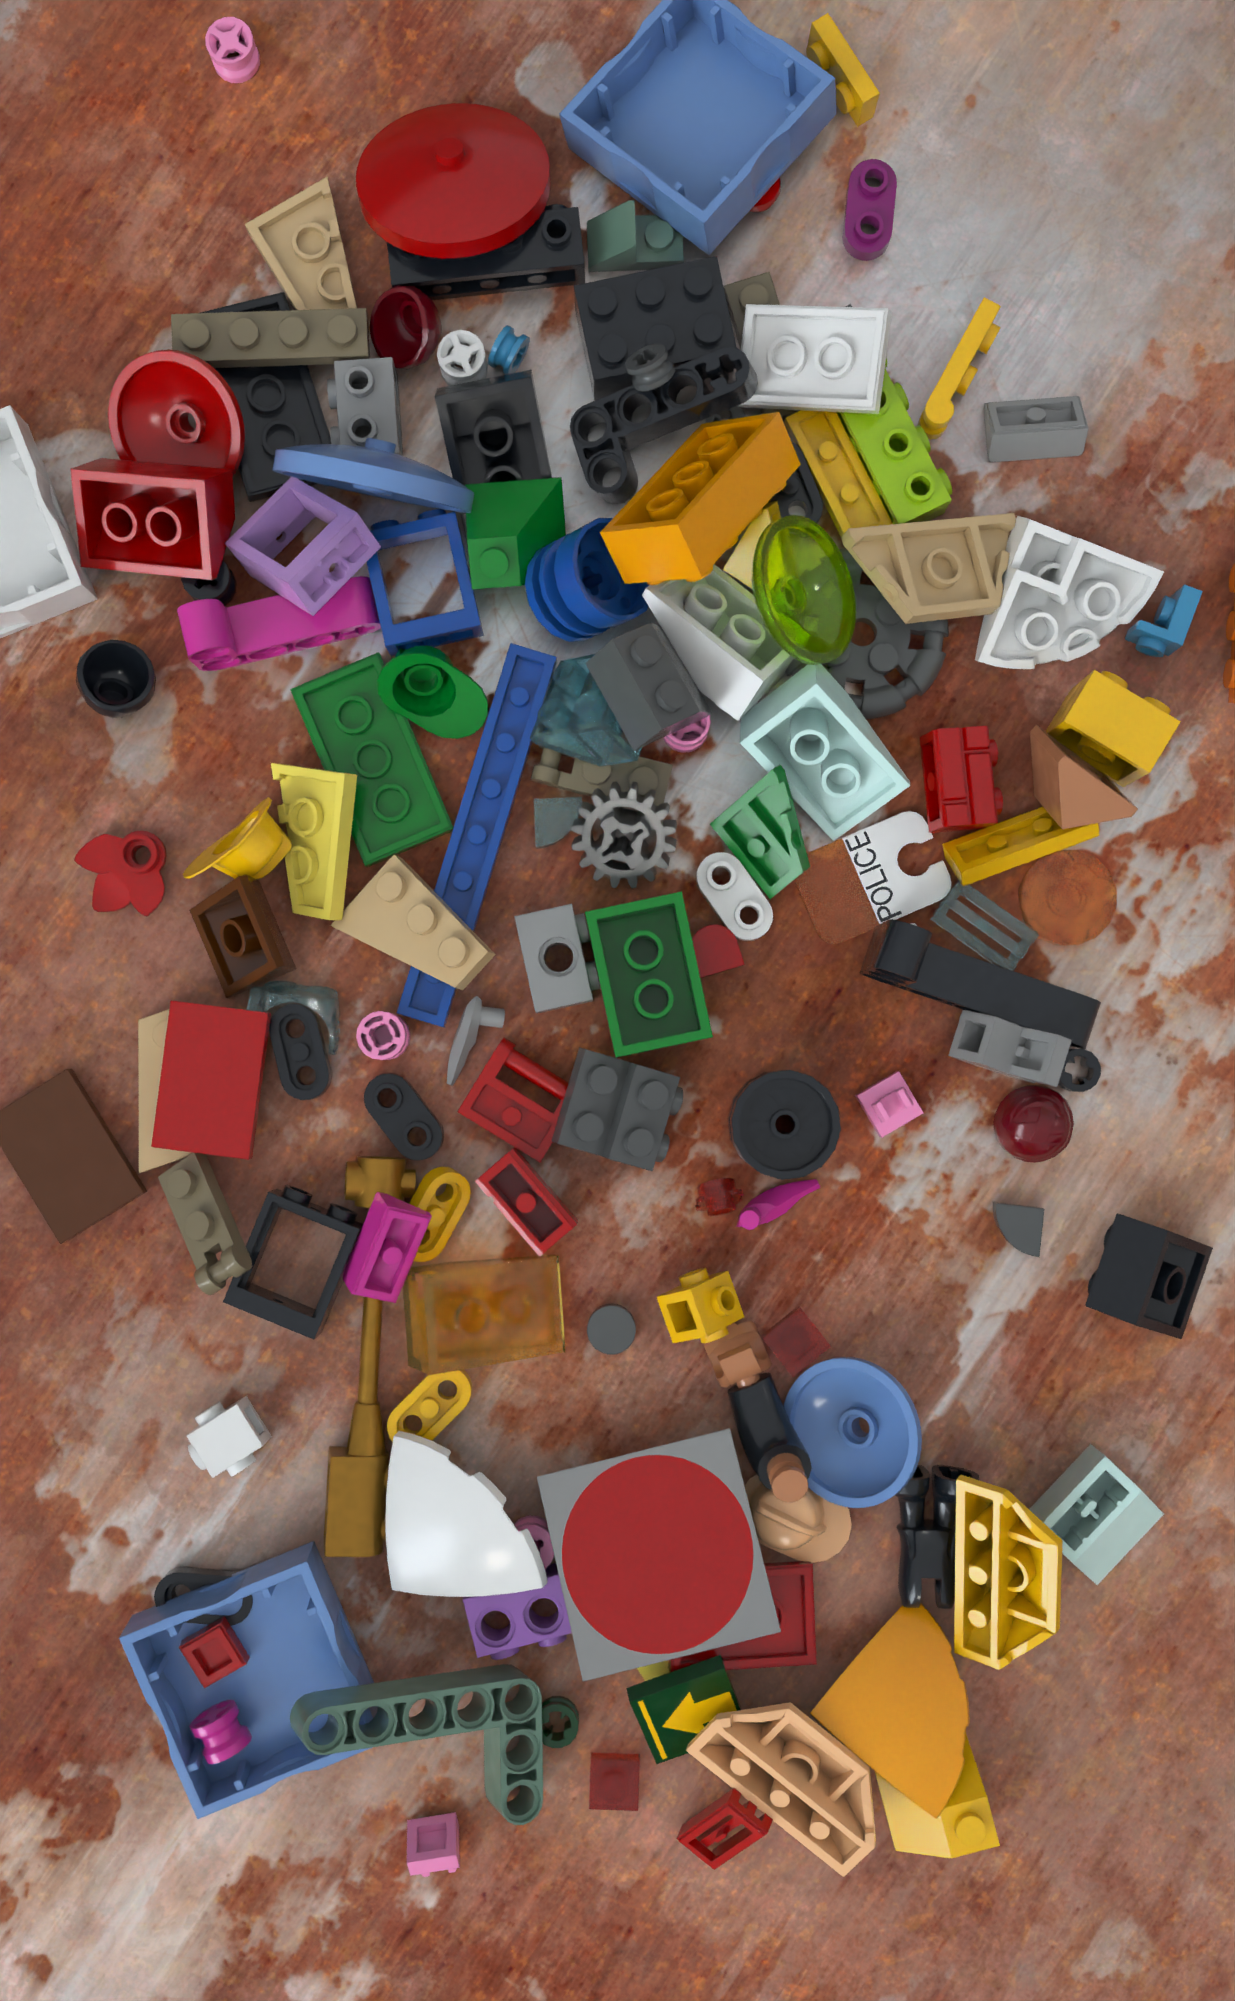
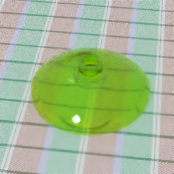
(803, 590)

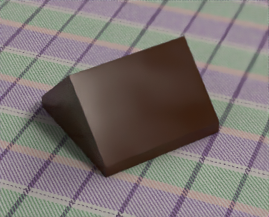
(242, 936)

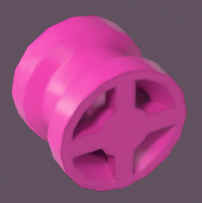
(220, 1732)

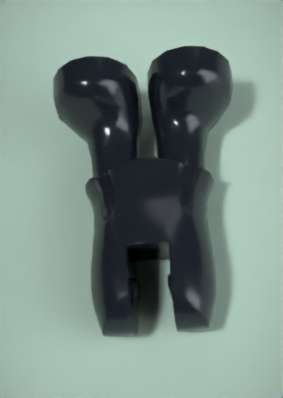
(929, 1543)

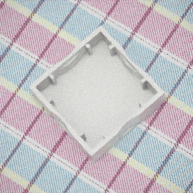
(37, 550)

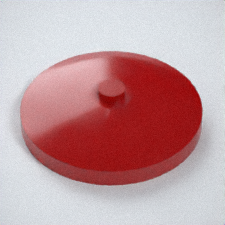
(453, 180)

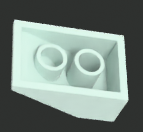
(826, 748)

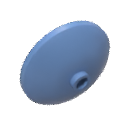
(845, 1461)

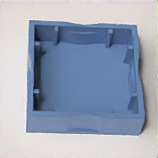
(699, 116)
(295, 1648)

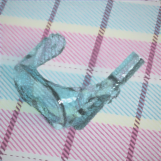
(319, 998)

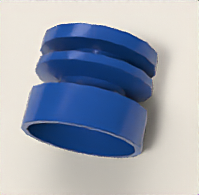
(579, 588)

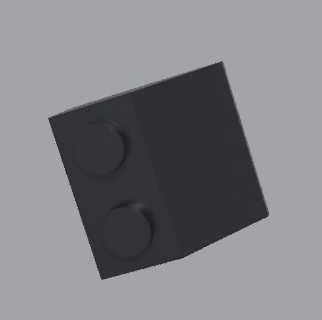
(1148, 1276)

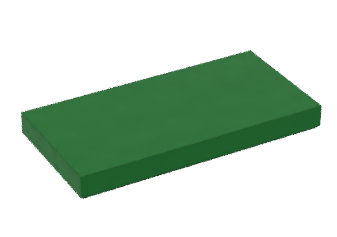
(360, 735)

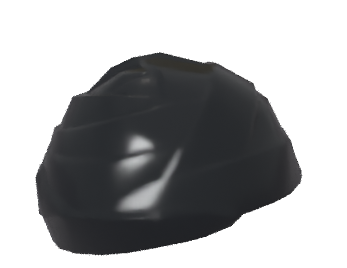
(115, 678)

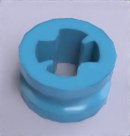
(508, 350)

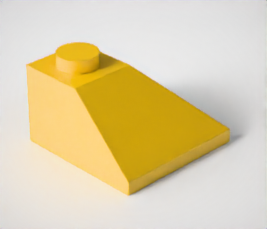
(960, 1829)

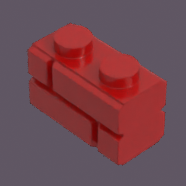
(960, 779)
(527, 1201)

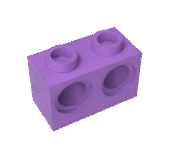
(524, 1625)

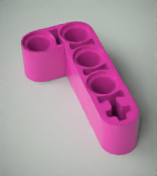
(273, 626)

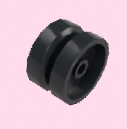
(784, 1153)

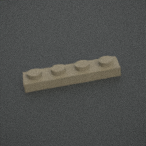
(273, 337)

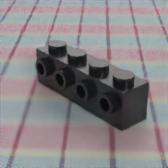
(540, 258)

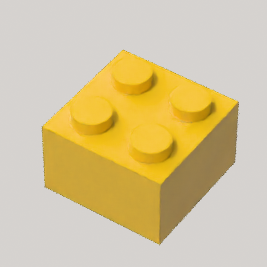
(1113, 727)

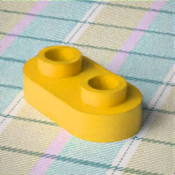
(445, 1208)
(431, 1405)

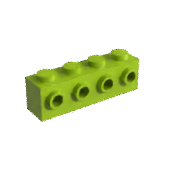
(898, 458)

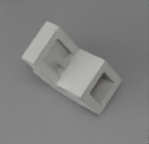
(1009, 1048)

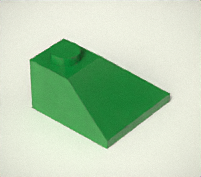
(509, 526)

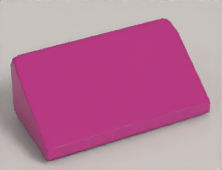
(385, 1248)

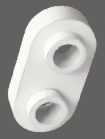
(732, 897)

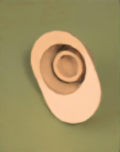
(800, 1529)

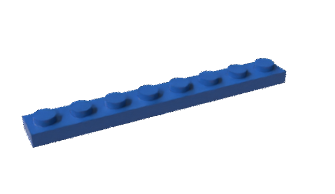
(484, 812)

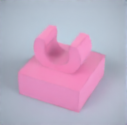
(889, 1104)
(433, 1844)

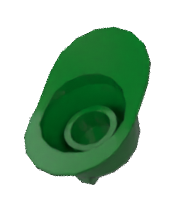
(432, 692)

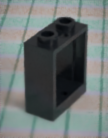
(276, 1307)

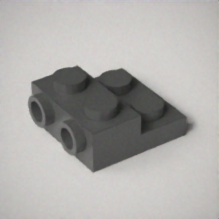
(618, 1110)

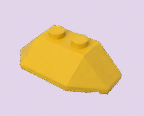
(1003, 1575)

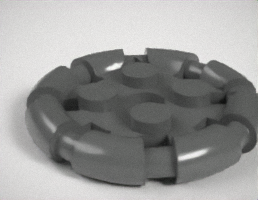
(888, 651)

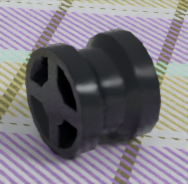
(221, 588)

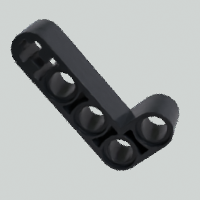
(664, 418)

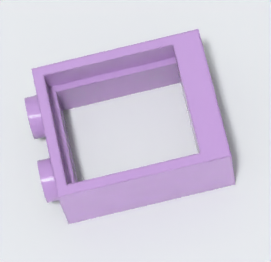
(307, 577)

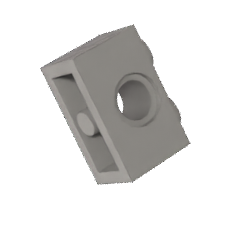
(540, 932)

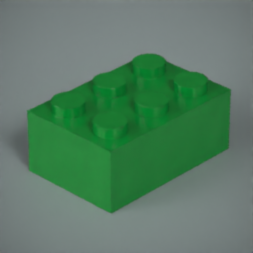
(648, 974)

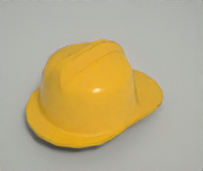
(248, 849)

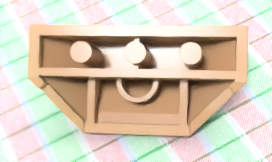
(795, 1777)

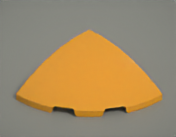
(904, 1709)

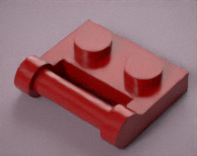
(510, 1112)

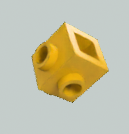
(700, 1306)

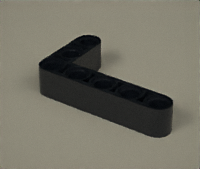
(907, 960)

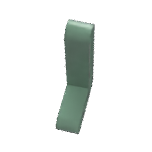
(441, 1718)

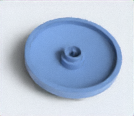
(374, 472)

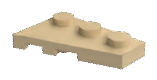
(306, 249)
(414, 925)

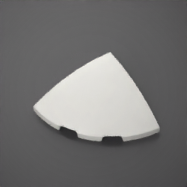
(1060, 598)
(451, 1528)

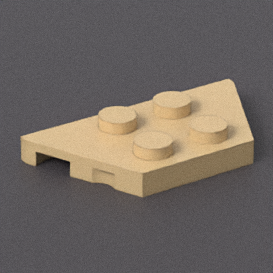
(936, 565)

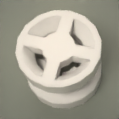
(459, 349)

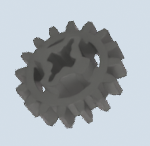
(609, 847)

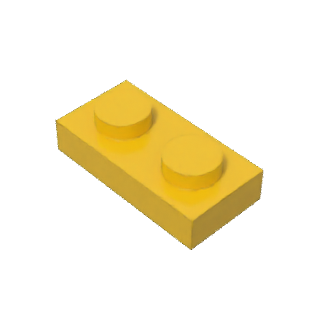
(854, 87)

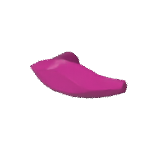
(774, 1203)

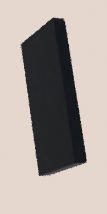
(276, 409)

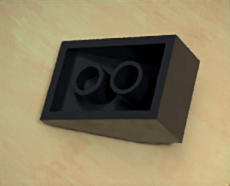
(493, 430)

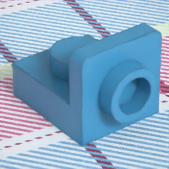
(1174, 620)

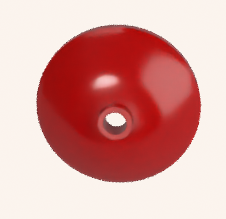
(152, 410)

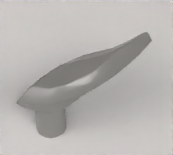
(466, 1033)

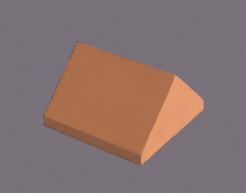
(1071, 787)

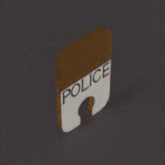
(859, 881)

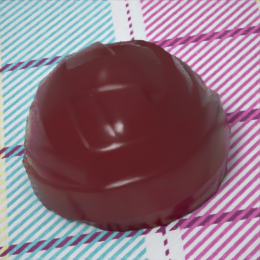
(405, 326)
(1033, 1123)

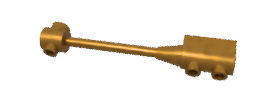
(356, 1482)

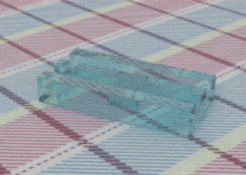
(1017, 950)

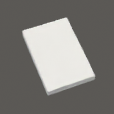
(816, 357)

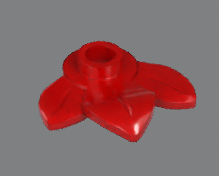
(120, 876)

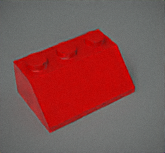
(153, 517)

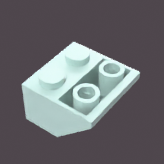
(1096, 1513)

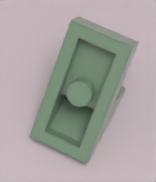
(631, 242)

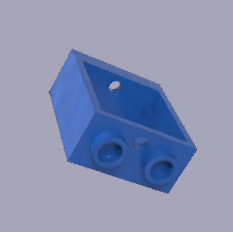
(435, 629)

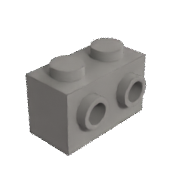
(365, 402)

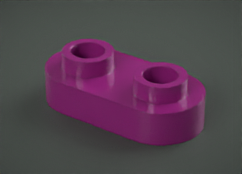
(871, 207)

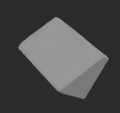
(1035, 429)

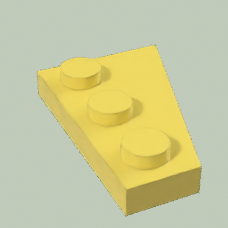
(319, 824)

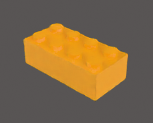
(701, 500)

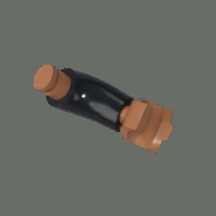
(758, 1412)

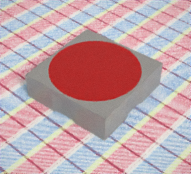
(657, 1555)

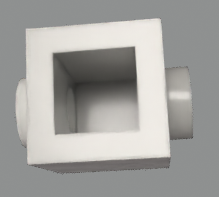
(227, 1437)

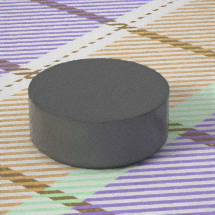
(611, 1329)

